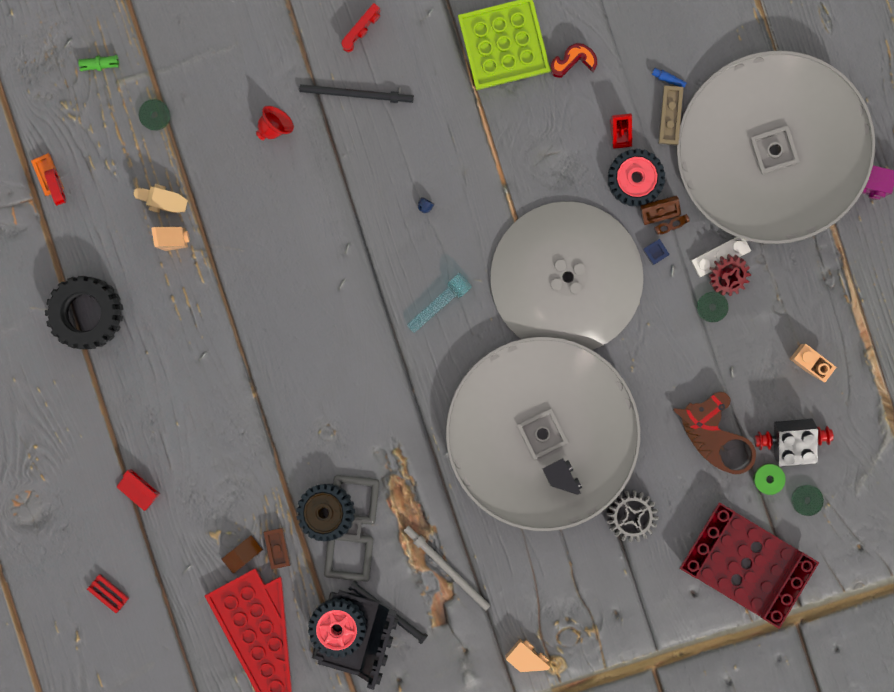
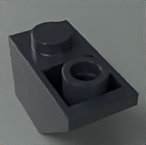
(560, 476)

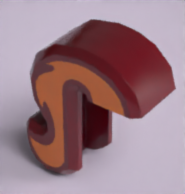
(571, 57)

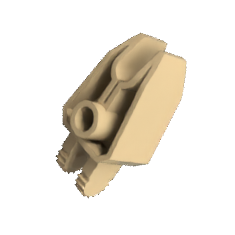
(160, 199)

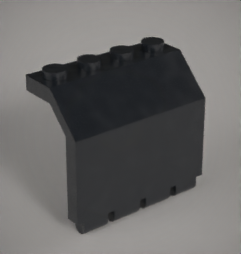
(371, 654)

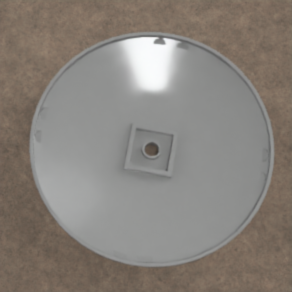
(785, 103)
(550, 388)

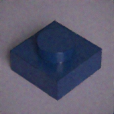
(656, 252)

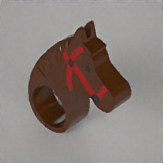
(702, 429)

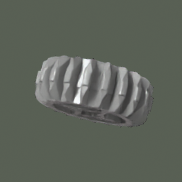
(624, 520)

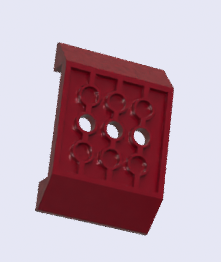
(775, 572)

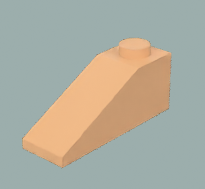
(170, 238)

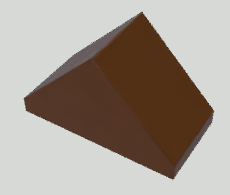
(242, 554)

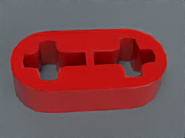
(55, 186)

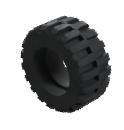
(59, 308)

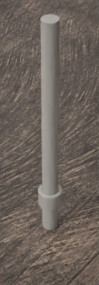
(420, 542)

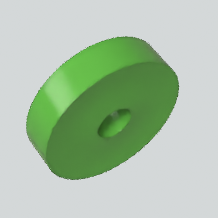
(777, 482)

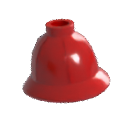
(273, 123)

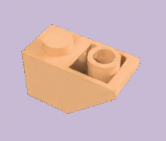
(813, 362)
(525, 658)

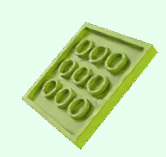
(504, 43)

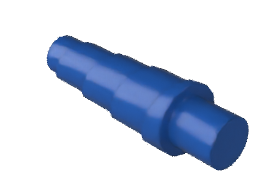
(667, 77)

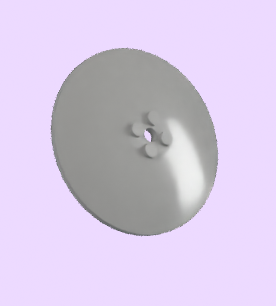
(560, 240)

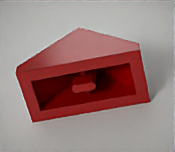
(621, 130)

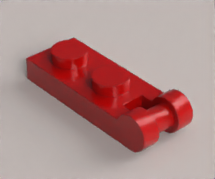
(360, 28)

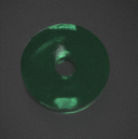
(146, 111)
(721, 307)
(815, 496)

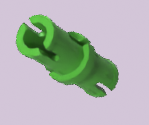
(98, 63)

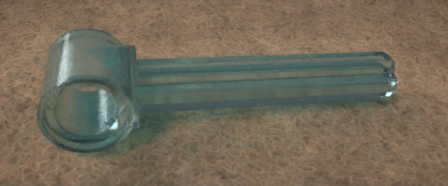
(457, 287)

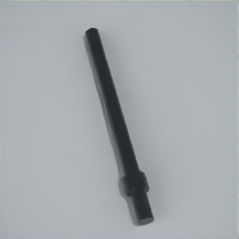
(393, 97)

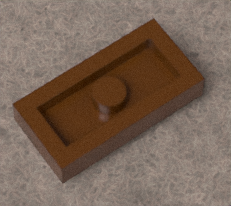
(660, 210)
(277, 548)

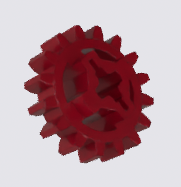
(729, 275)

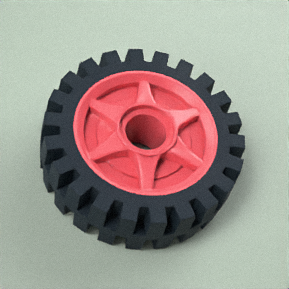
(331, 641)

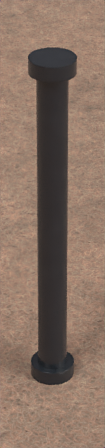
(401, 622)

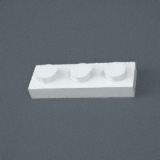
(733, 247)

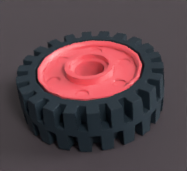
(646, 166)

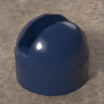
(425, 205)

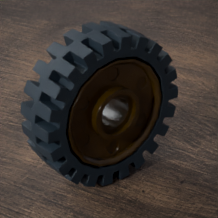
(311, 512)

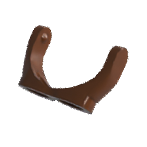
(682, 219)

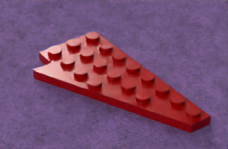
(256, 628)

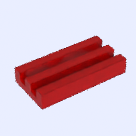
(91, 589)

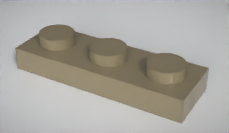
(670, 115)

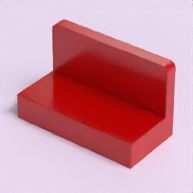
(137, 489)

